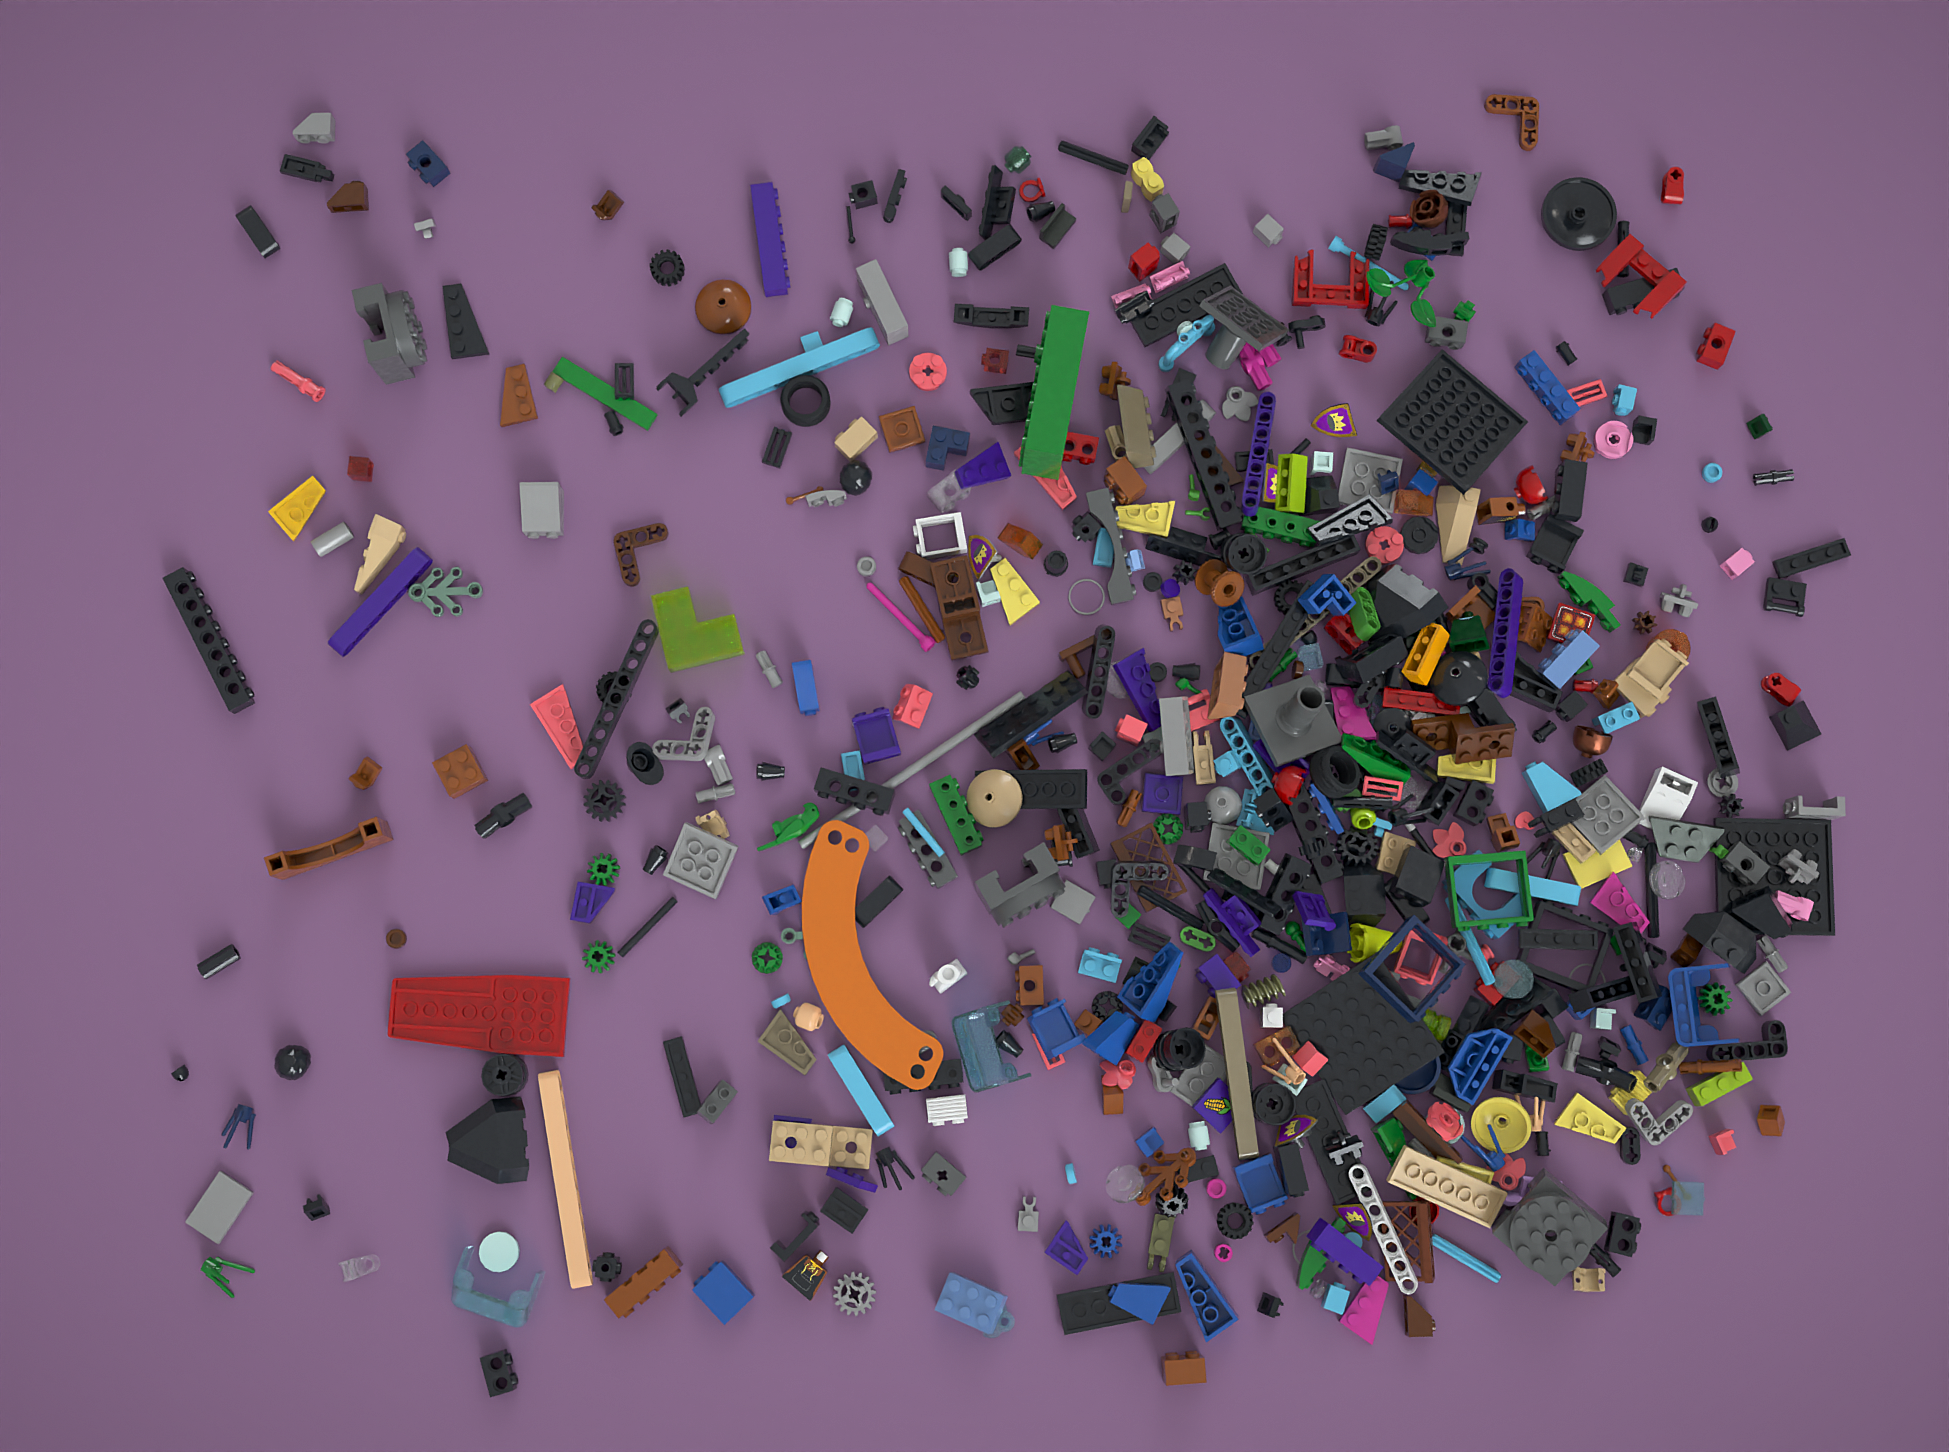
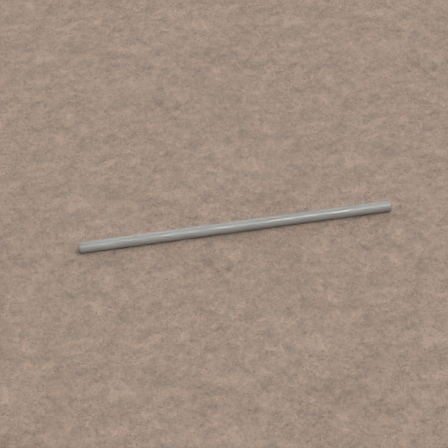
(925, 760)

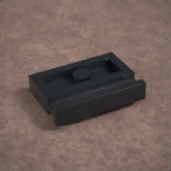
(844, 1210)

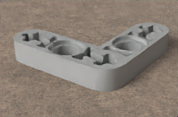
(694, 743)
(1653, 1125)

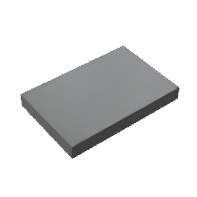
(1196, 1080)
(219, 1207)

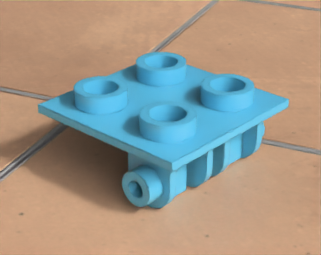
(1248, 816)

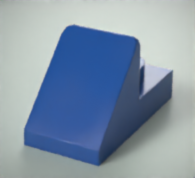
(781, 899)

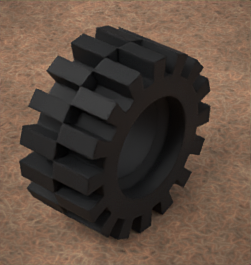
(1375, 242)
(667, 278)
(1282, 590)
(604, 683)
(1588, 772)
(1246, 1215)

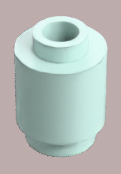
(958, 262)
(841, 312)
(1198, 1135)

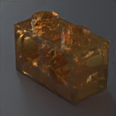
(1267, 1041)

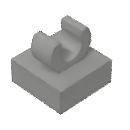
(426, 227)

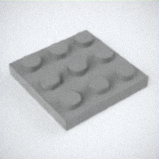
(1360, 477)
(1606, 815)
(700, 860)
(1233, 862)

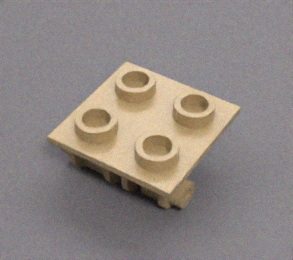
(1391, 852)

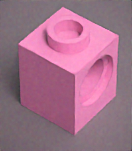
(1737, 563)

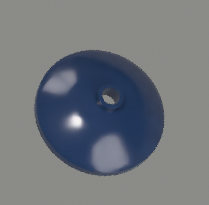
(1421, 1079)

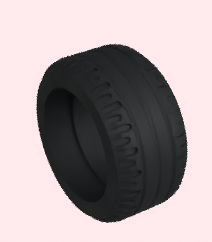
(800, 382)
(1323, 777)

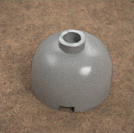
(1223, 804)

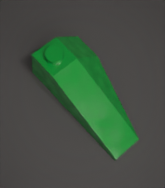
(1376, 760)

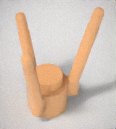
(1293, 1072)
(1536, 1120)

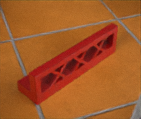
(1416, 702)

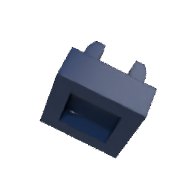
(1388, 482)

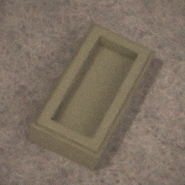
(1127, 194)

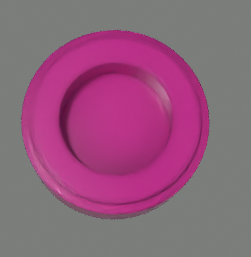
(1216, 1188)

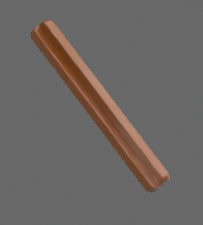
(922, 610)

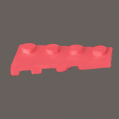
(1058, 490)
(558, 720)

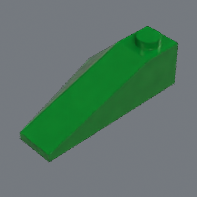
(1391, 1141)

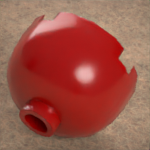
(1529, 487)
(1288, 783)

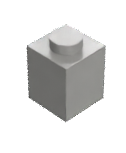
(1268, 231)
(1174, 248)

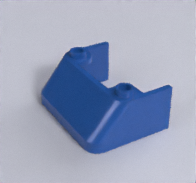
(1685, 1006)

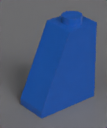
(806, 687)
(1112, 1036)
(1140, 1299)

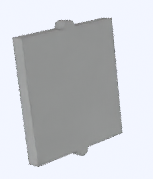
(1073, 902)

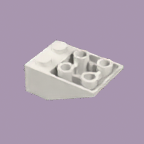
(1667, 796)

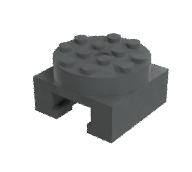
(394, 313)
(1026, 895)
(1545, 1208)

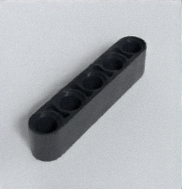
(1096, 661)

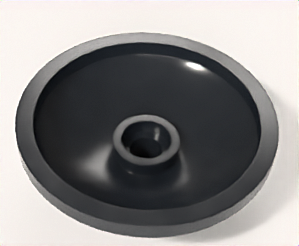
(1459, 688)

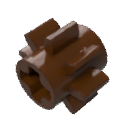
(1639, 624)
(1012, 1014)

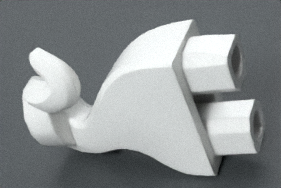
(947, 976)

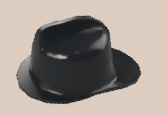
(644, 763)

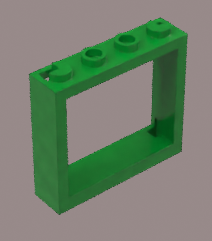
(1524, 889)

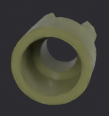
(553, 382)

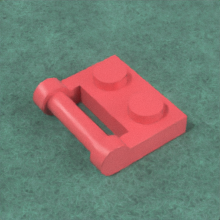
(1199, 716)

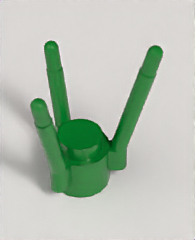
(213, 1268)

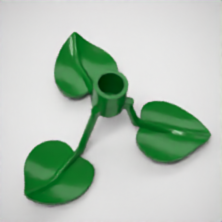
(1420, 275)

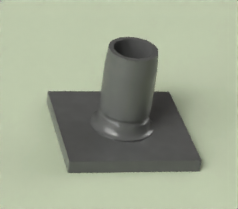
(1242, 324)
(1292, 720)

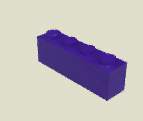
(1344, 1251)

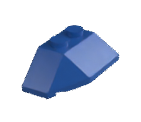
(1476, 1062)

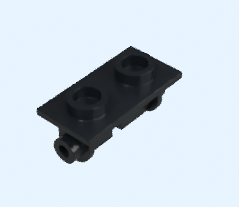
(1141, 302)

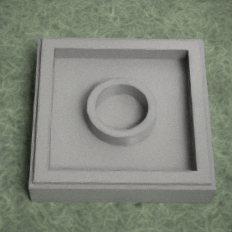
(1763, 988)

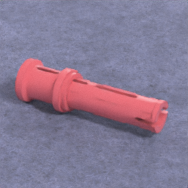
(304, 384)

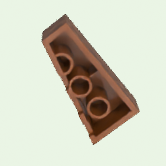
(643, 1282)

